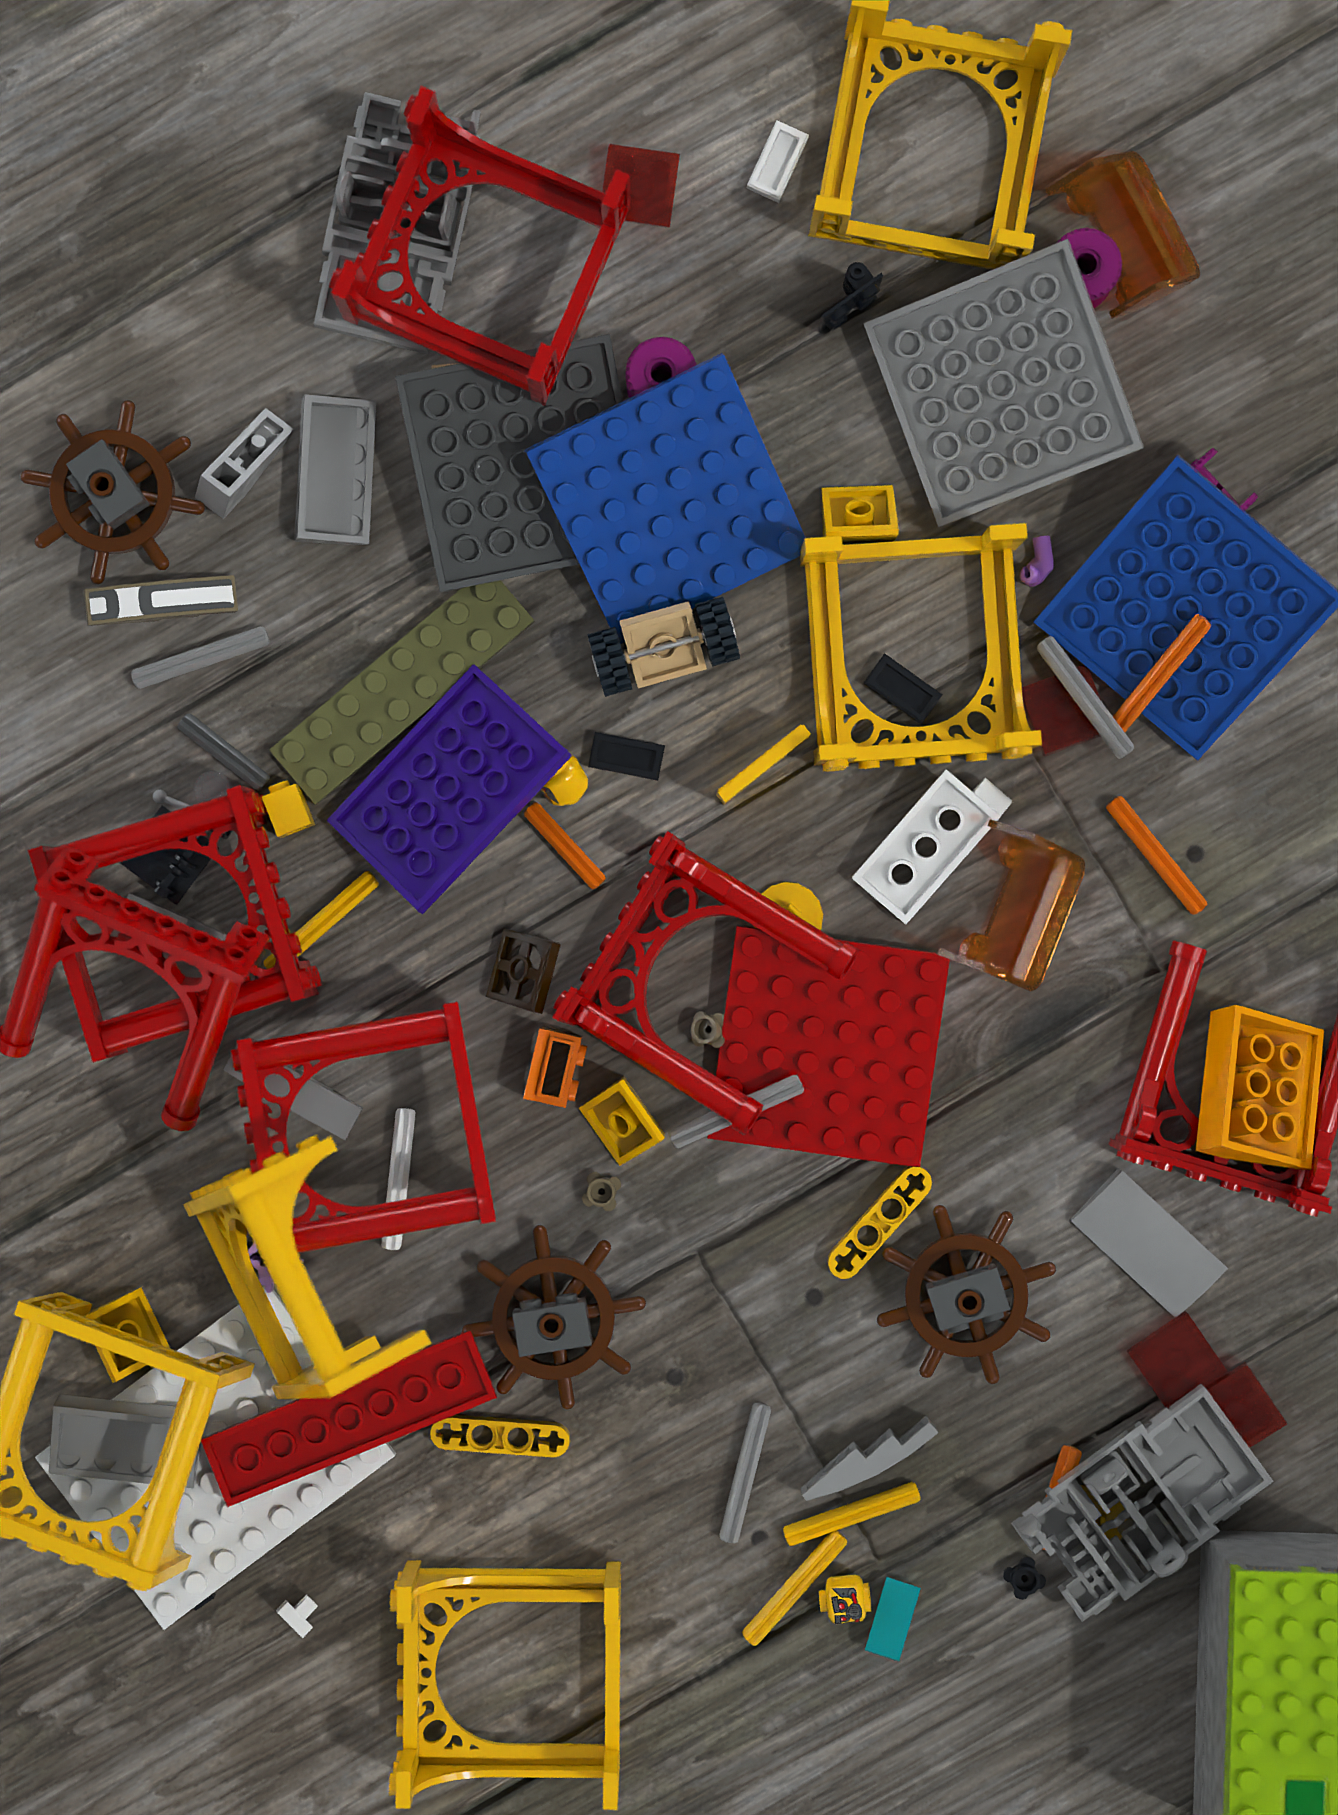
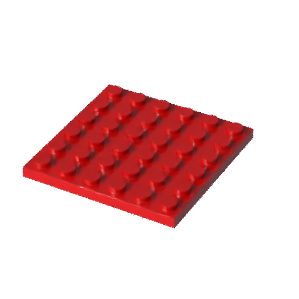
(853, 1042)

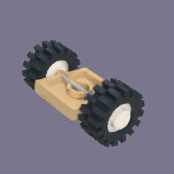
(664, 645)

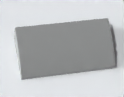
(335, 470)
(1148, 1243)
(109, 1439)

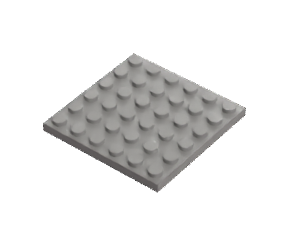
(1004, 384)

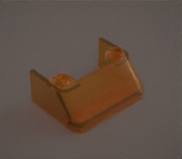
(1136, 217)
(1027, 912)

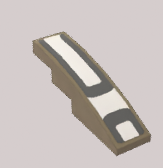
(160, 600)

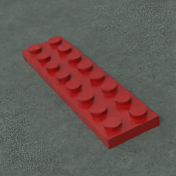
(324, 1431)

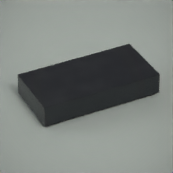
(902, 689)
(626, 756)

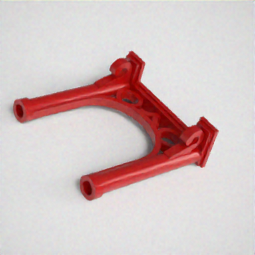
(142, 937)
(647, 1048)
(1158, 1069)

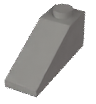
(242, 463)

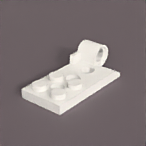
(953, 845)

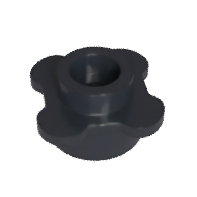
(1031, 1585)

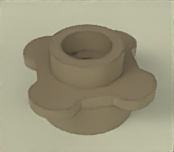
(699, 1029)
(606, 1200)

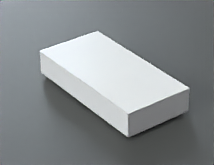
(777, 161)

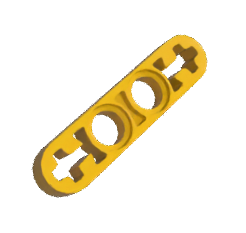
(883, 1225)
(500, 1428)

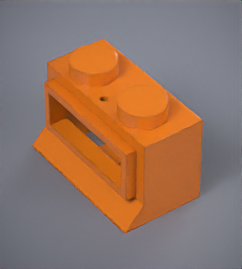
(540, 1062)

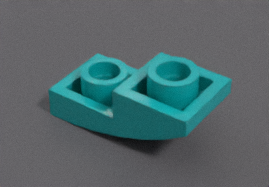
(892, 1619)

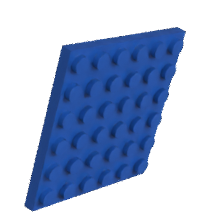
(669, 495)
(1178, 557)

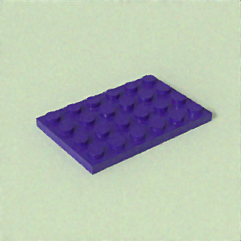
(448, 788)

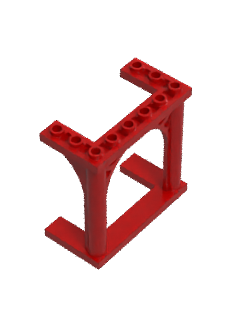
(443, 140)
(237, 812)
(332, 1045)

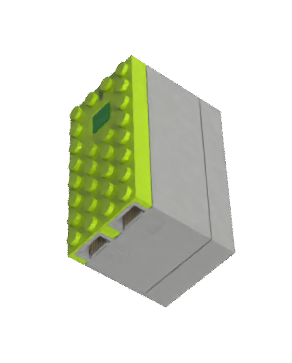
(1267, 1675)

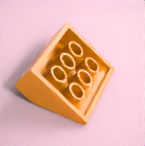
(1260, 1088)

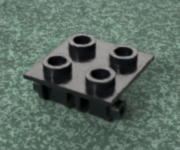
(861, 292)
(170, 870)

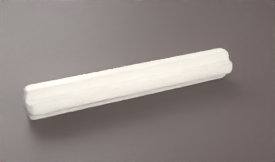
(399, 1166)

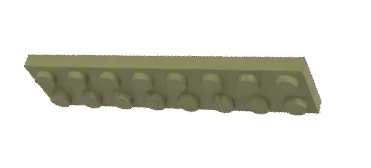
(400, 687)

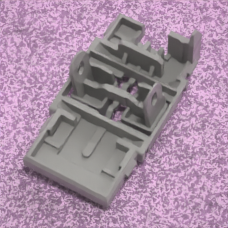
(373, 160)
(1196, 1465)

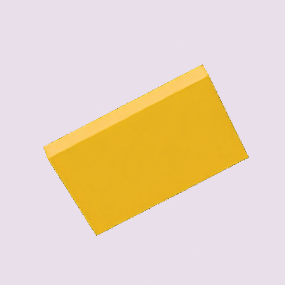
(763, 763)

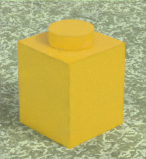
(287, 809)

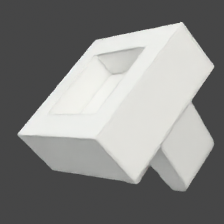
(297, 1615)

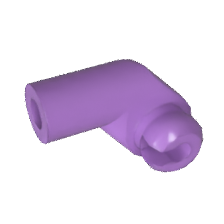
(1041, 564)

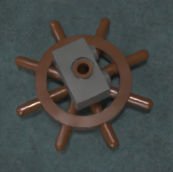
(114, 498)
(967, 1295)
(557, 1321)

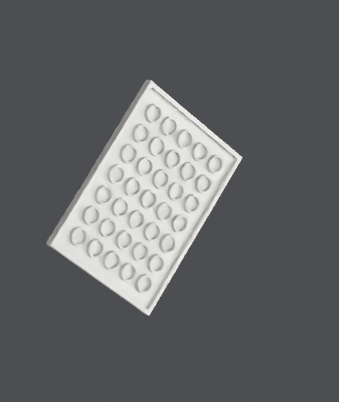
(219, 1536)

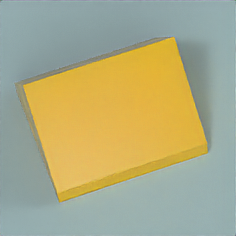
(859, 513)
(622, 1121)
(134, 1316)

